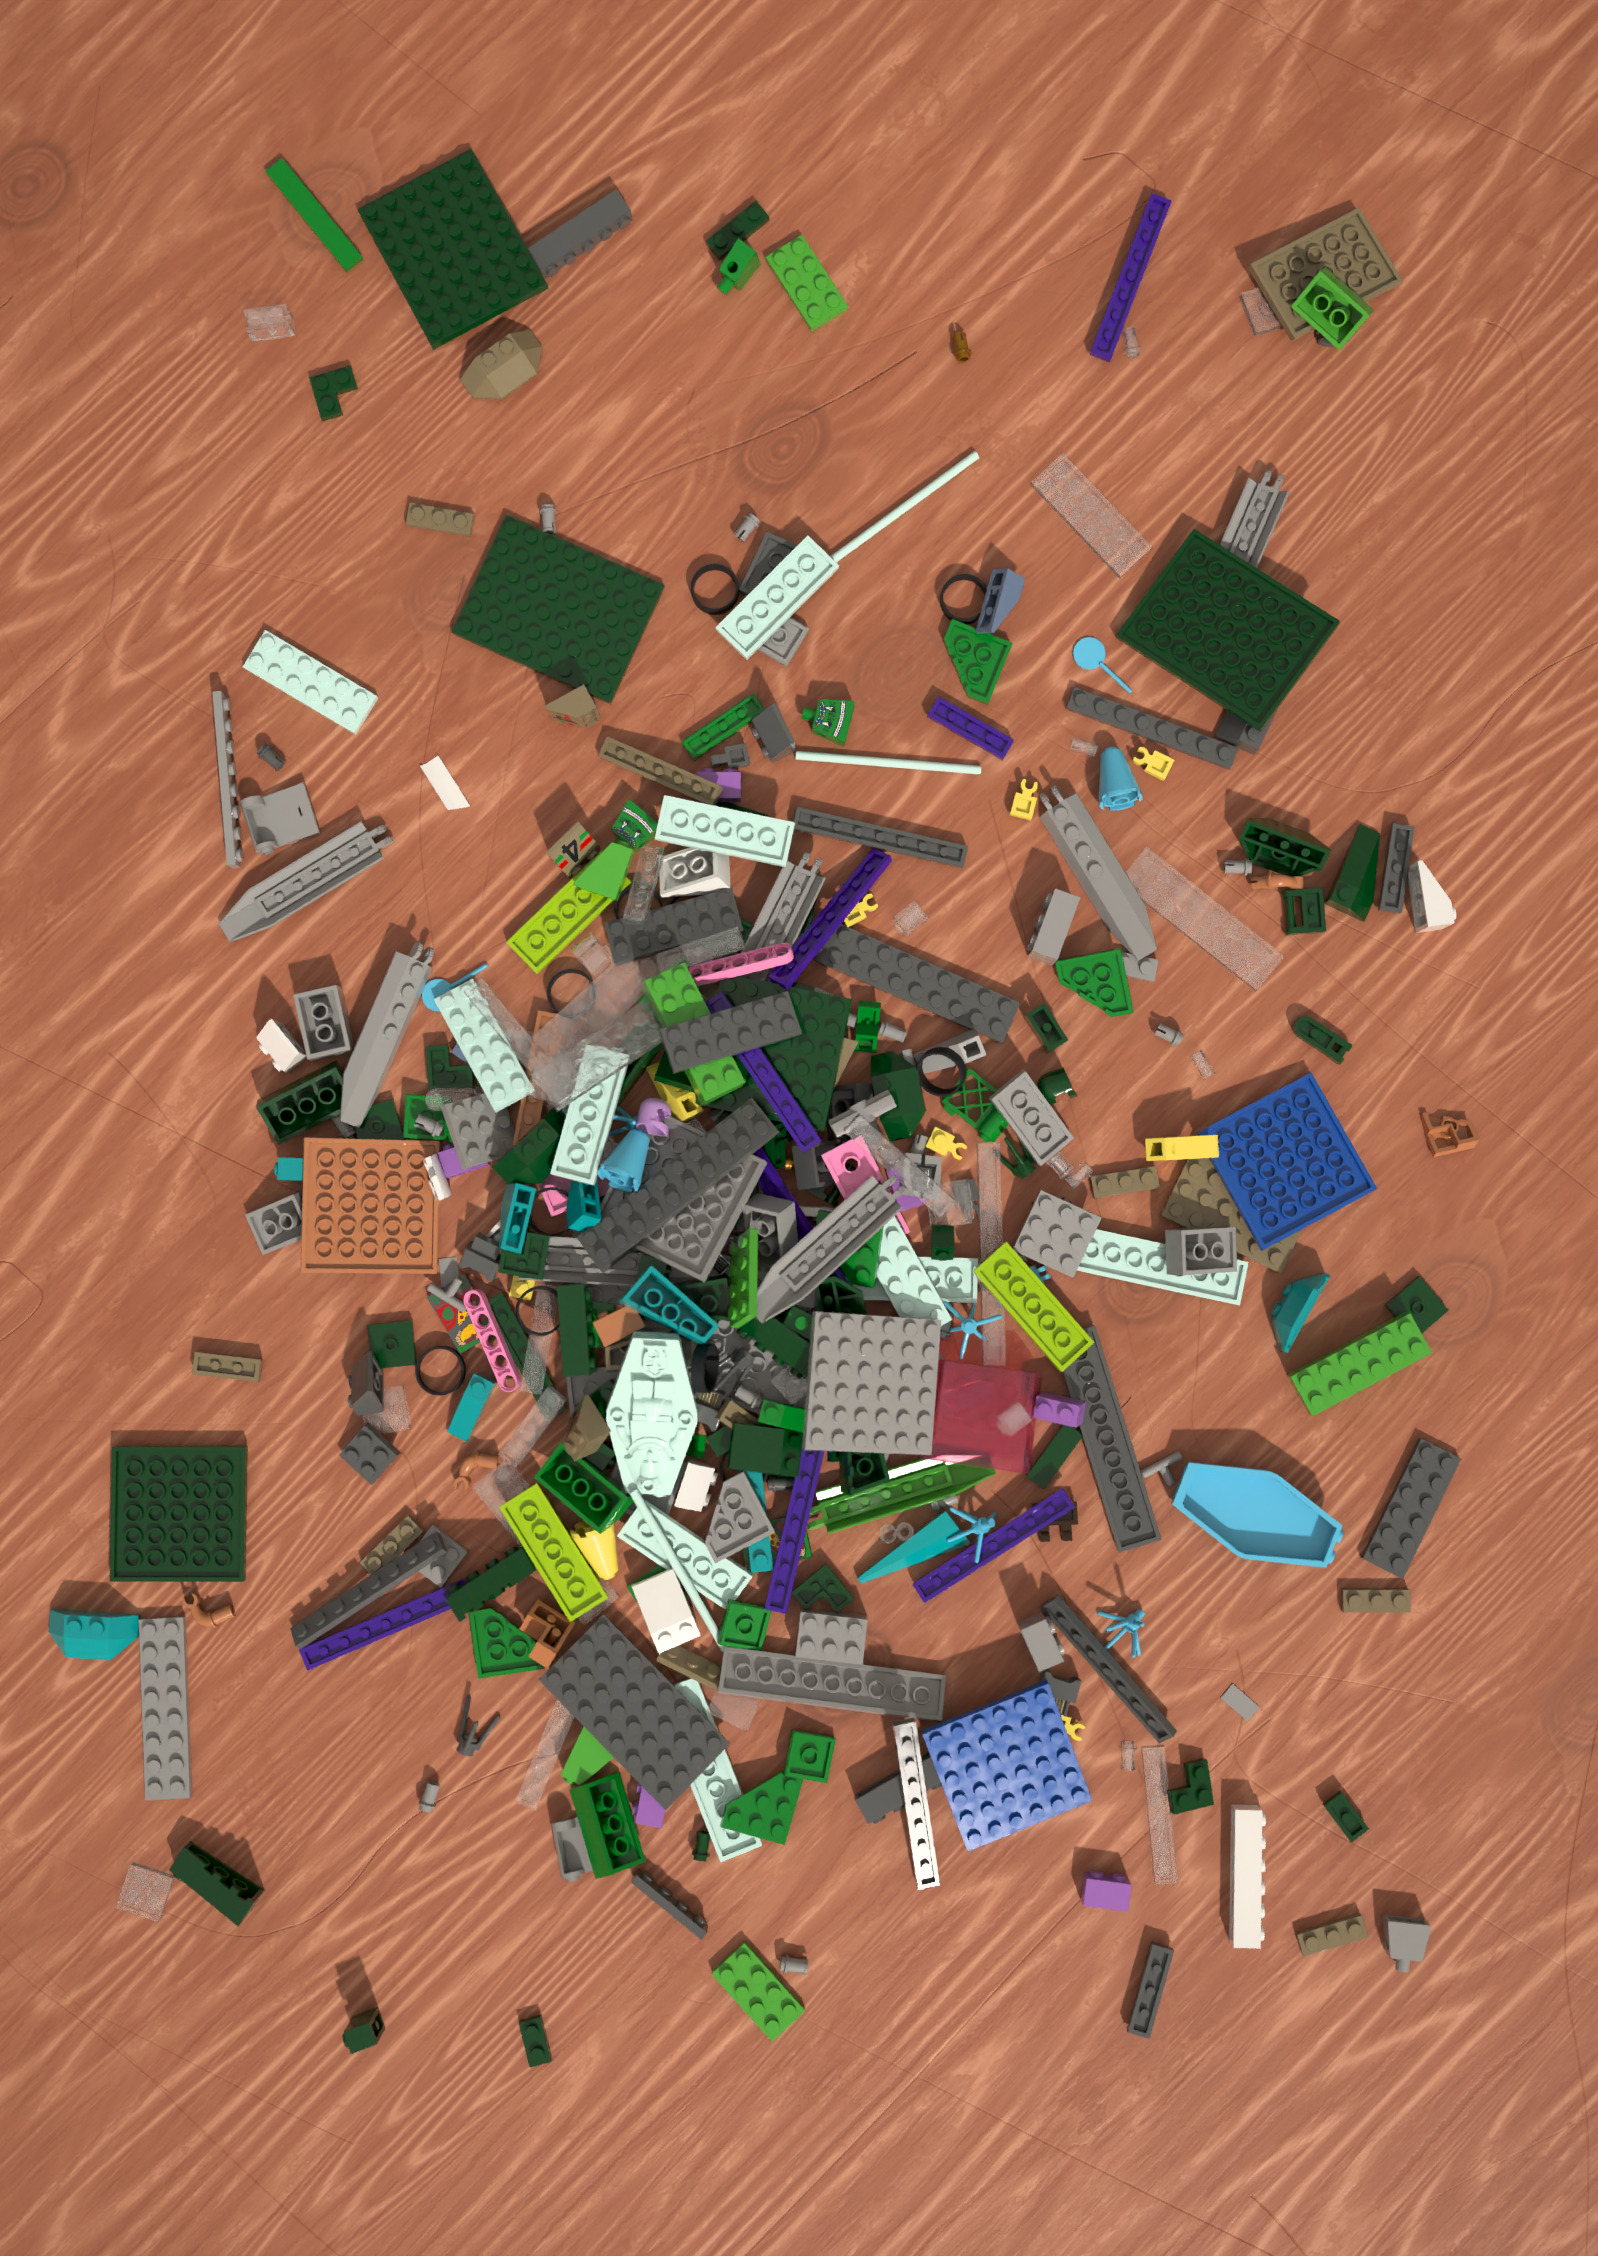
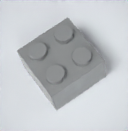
(1039, 1638)

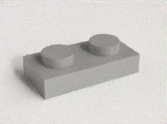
(1143, 969)

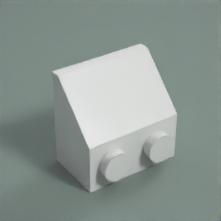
(281, 1046)
(695, 1486)

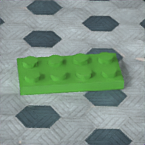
(806, 283)
(743, 1278)
(758, 1991)

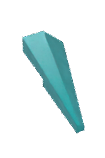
(925, 1544)

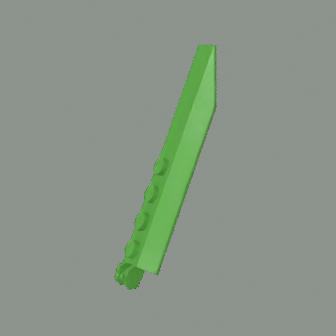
(909, 1487)

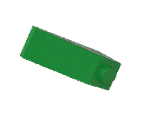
(782, 1415)

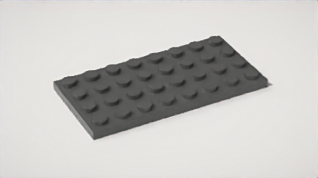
(634, 1711)

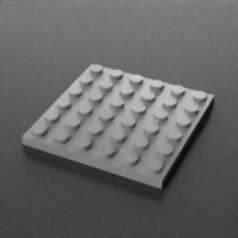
(701, 1229)
(871, 1383)

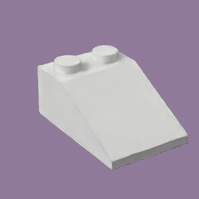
(694, 873)
(1429, 902)
(666, 1610)

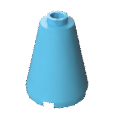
(1116, 781)
(626, 1162)

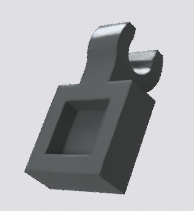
(735, 757)

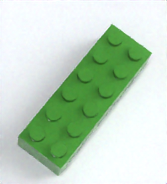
(677, 1001)
(1359, 1363)

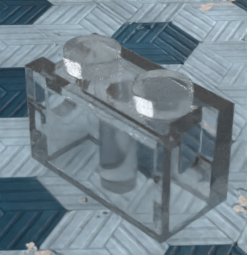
(269, 322)

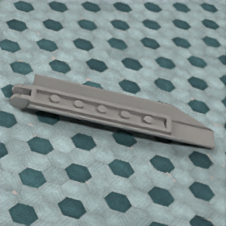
(1255, 519)
(1099, 872)
(305, 881)
(785, 910)
(383, 1032)
(827, 1246)
(571, 1263)

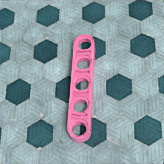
(748, 958)
(492, 1351)

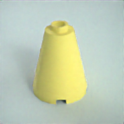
(597, 1548)

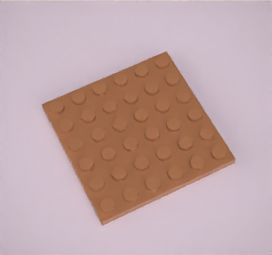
(368, 1207)

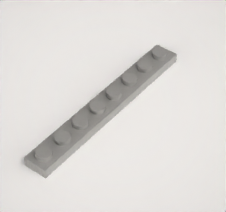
(228, 788)

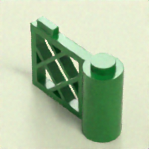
(991, 1122)

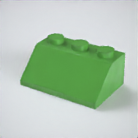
(1332, 308)

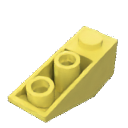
(680, 1100)
(1181, 1147)

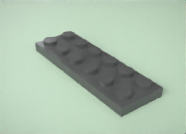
(673, 926)
(730, 1032)
(1411, 1508)

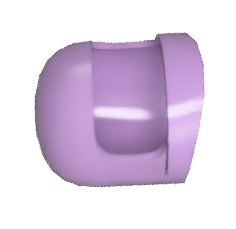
(651, 1116)

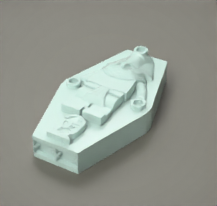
(652, 1413)

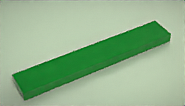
(314, 215)

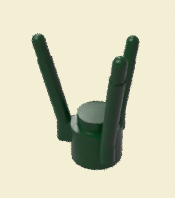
(1023, 1165)

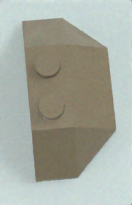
(503, 366)

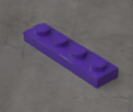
(970, 728)

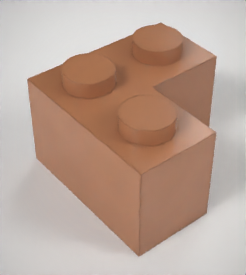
(618, 1324)
(549, 1630)

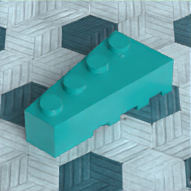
(667, 1305)

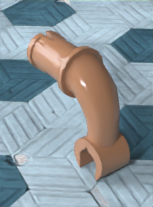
(1274, 880)
(475, 1460)
(211, 1618)

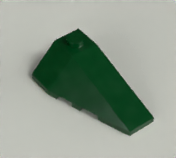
(1355, 881)

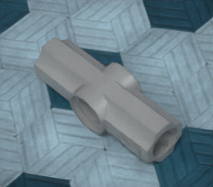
(867, 1108)

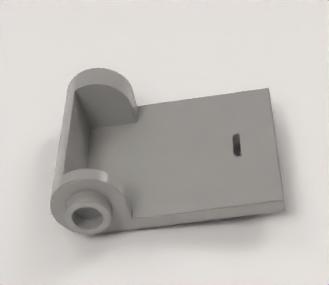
(277, 818)
(570, 1849)

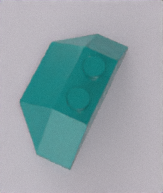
(1295, 1307)
(92, 1633)

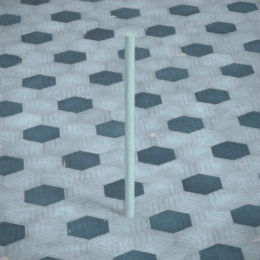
(908, 504)
(888, 762)
(676, 1565)

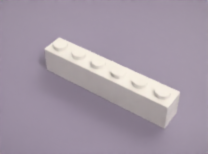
(1246, 1876)

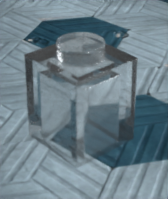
(909, 919)
(597, 959)
(1012, 1419)

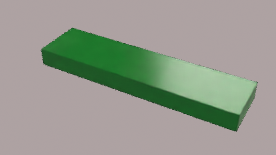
(722, 727)

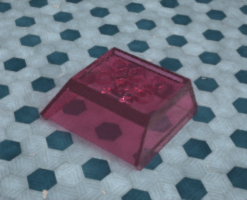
(966, 1413)

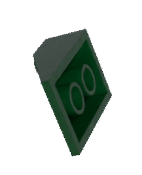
(765, 1450)

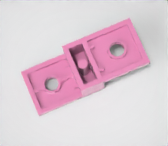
(850, 1181)

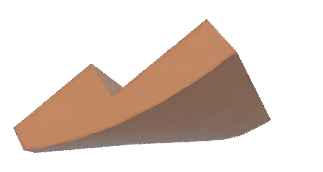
(1448, 1135)

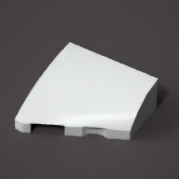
(438, 1181)

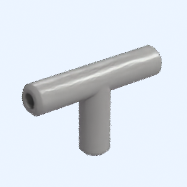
(448, 1296)
(1162, 1466)

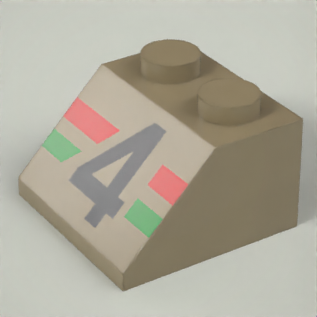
(574, 709)
(573, 850)
(585, 1430)

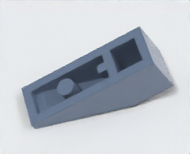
(1000, 598)

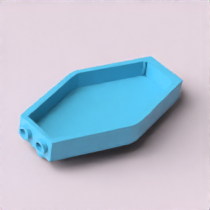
(1257, 1514)

